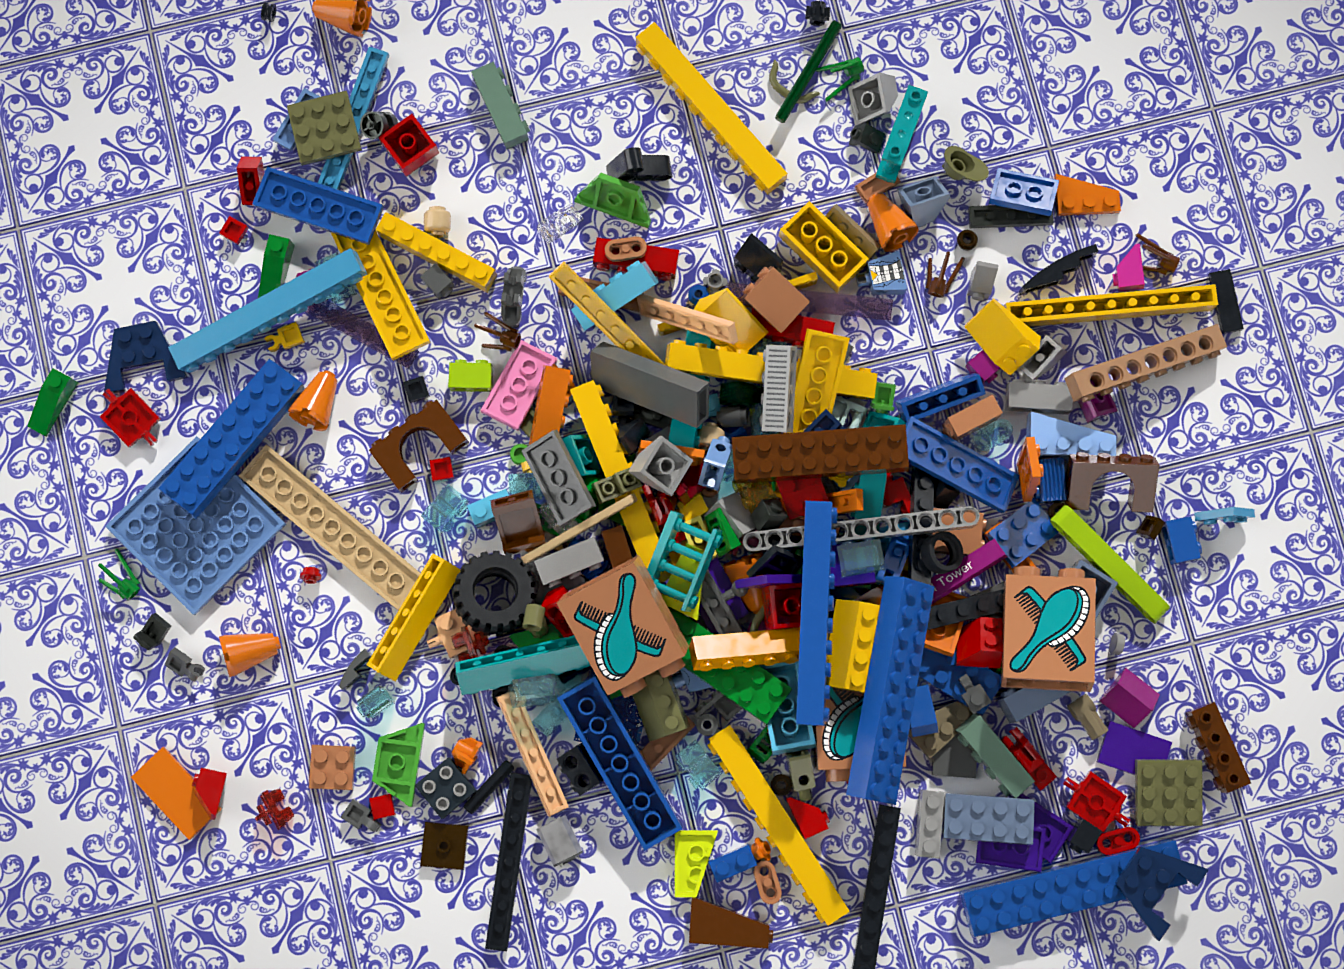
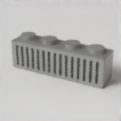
(779, 388)

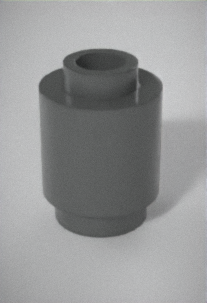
(732, 416)
(706, 717)

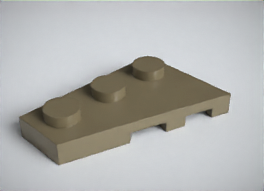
(948, 720)

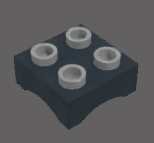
(445, 788)

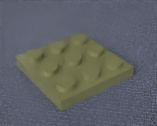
(324, 128)
(1168, 792)

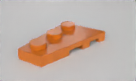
(1085, 198)

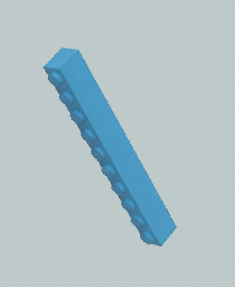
(268, 310)

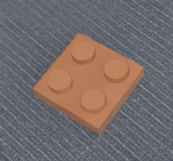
(332, 767)

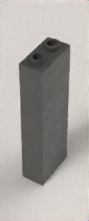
(650, 384)

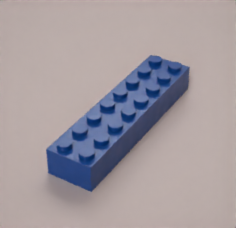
(232, 439)
(620, 762)

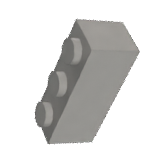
(1038, 397)
(569, 562)
(929, 823)

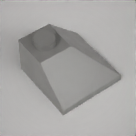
(872, 97)
(661, 466)

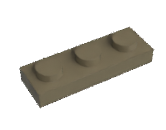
(853, 231)

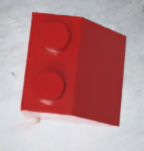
(981, 643)

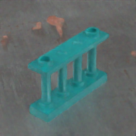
(901, 134)
(667, 544)

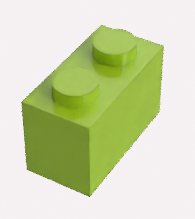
(470, 376)

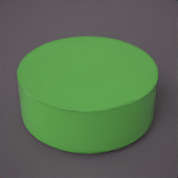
(517, 455)

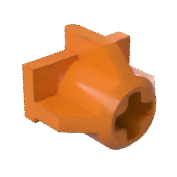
(466, 753)

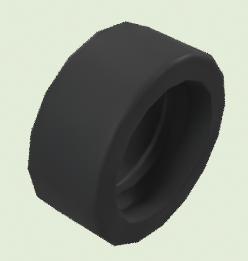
(955, 550)

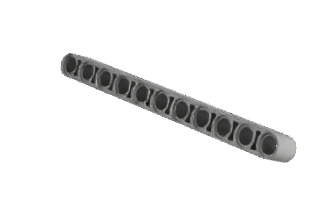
(870, 523)

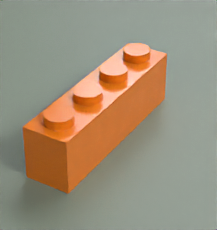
(551, 401)

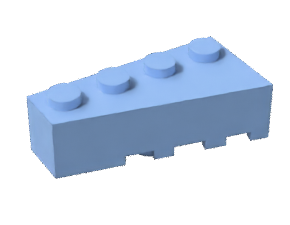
(1064, 438)

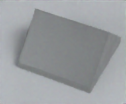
(736, 515)

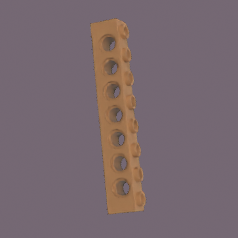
(1209, 338)

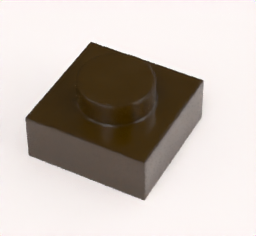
(1150, 527)

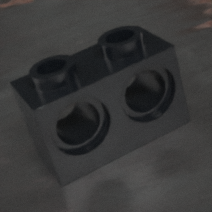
(584, 766)

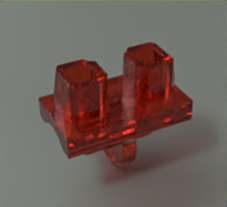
(464, 638)
(270, 800)

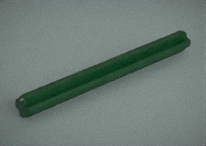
(808, 71)

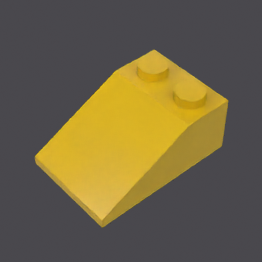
(1003, 336)

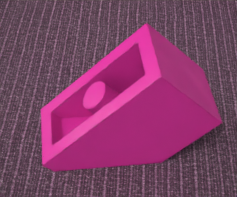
(1130, 271)

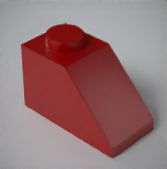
(250, 174)
(209, 789)
(808, 817)

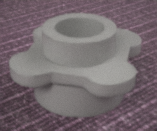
(715, 275)

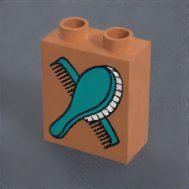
(624, 627)
(1049, 630)
(837, 738)

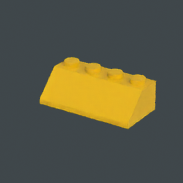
(852, 644)

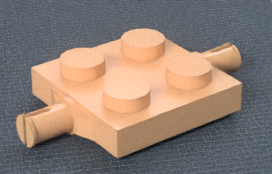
(447, 626)

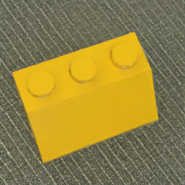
(727, 306)

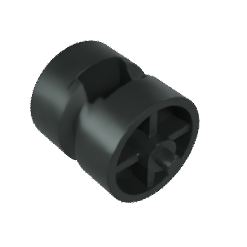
(377, 123)

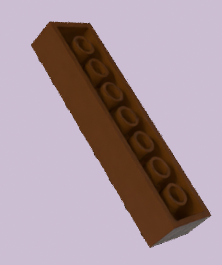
(820, 454)

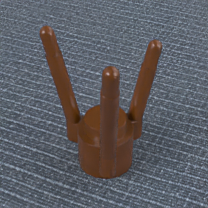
(1167, 260)
(937, 286)
(509, 338)

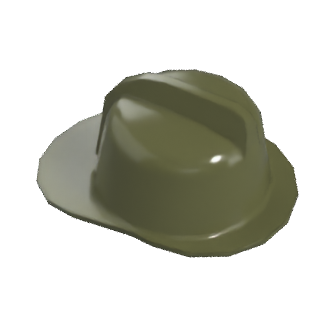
(963, 165)

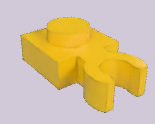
(288, 336)

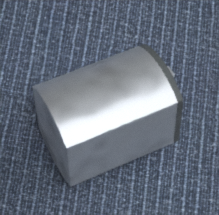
(560, 841)

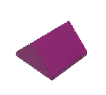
(1097, 407)
(1130, 698)

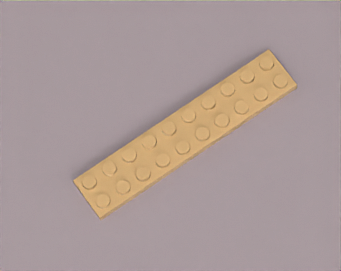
(331, 526)

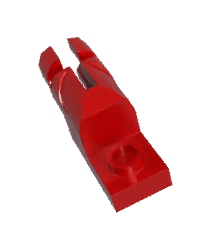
(896, 492)
(661, 508)
(1029, 758)

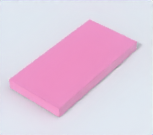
(517, 386)

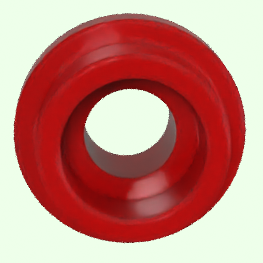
(310, 575)

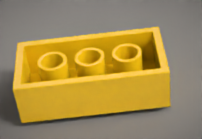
(823, 247)

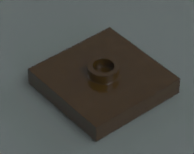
(444, 845)

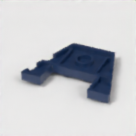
(136, 347)
(1148, 878)

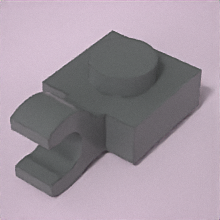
(181, 665)
(975, 696)
(358, 815)

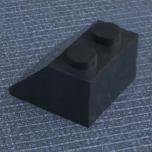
(754, 257)

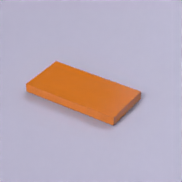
(172, 791)

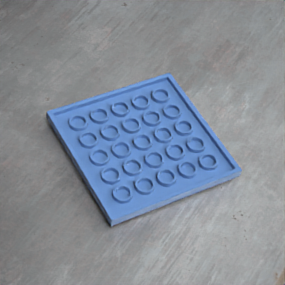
(189, 553)

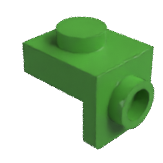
(883, 397)

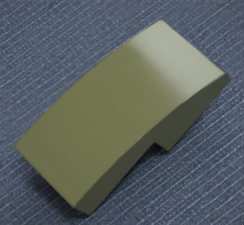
(615, 486)

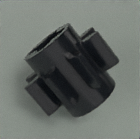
(817, 13)

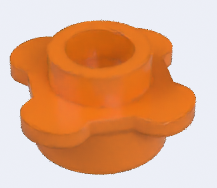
(761, 849)

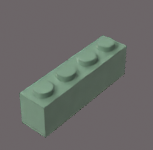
(500, 106)
(994, 755)

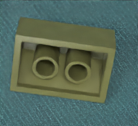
(660, 707)

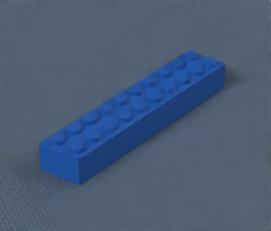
(815, 609)
(890, 690)
(1053, 891)

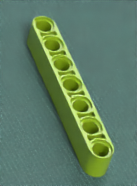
(1109, 563)

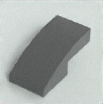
(351, 674)

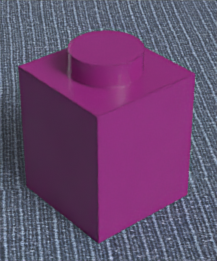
(984, 366)

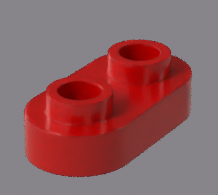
(1117, 841)

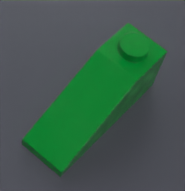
(275, 263)
(51, 401)

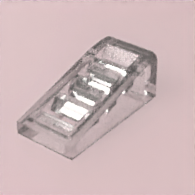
(555, 233)

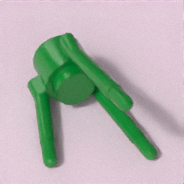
(850, 67)
(127, 588)

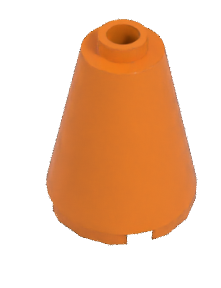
(347, 15)
(890, 223)
(315, 402)
(737, 570)
(247, 650)

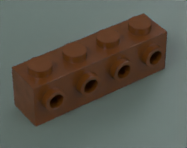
(1217, 747)

